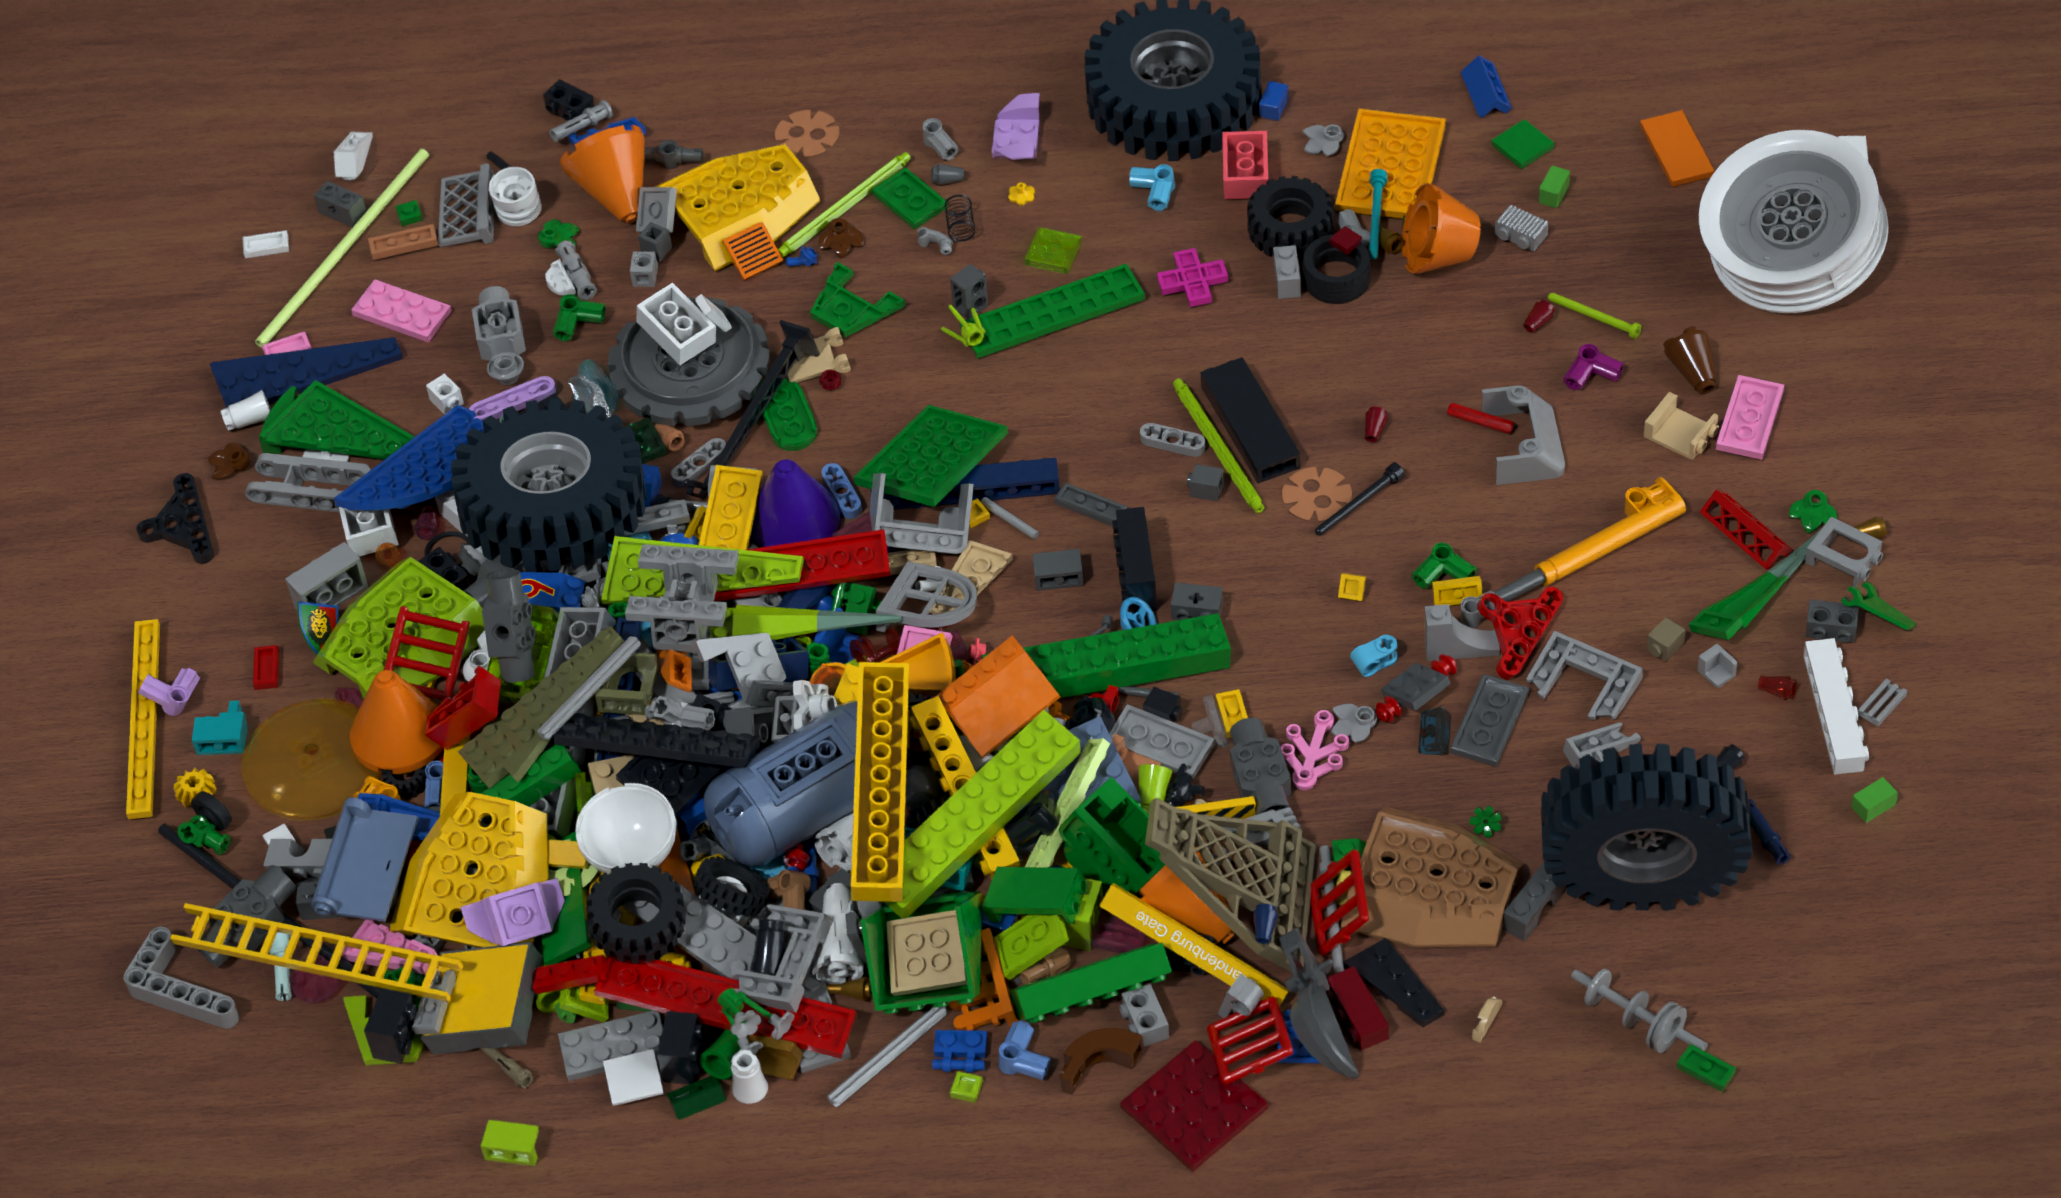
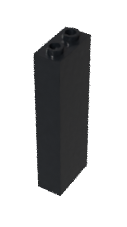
(1250, 420)

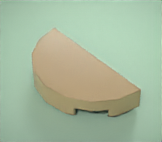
(1487, 1016)

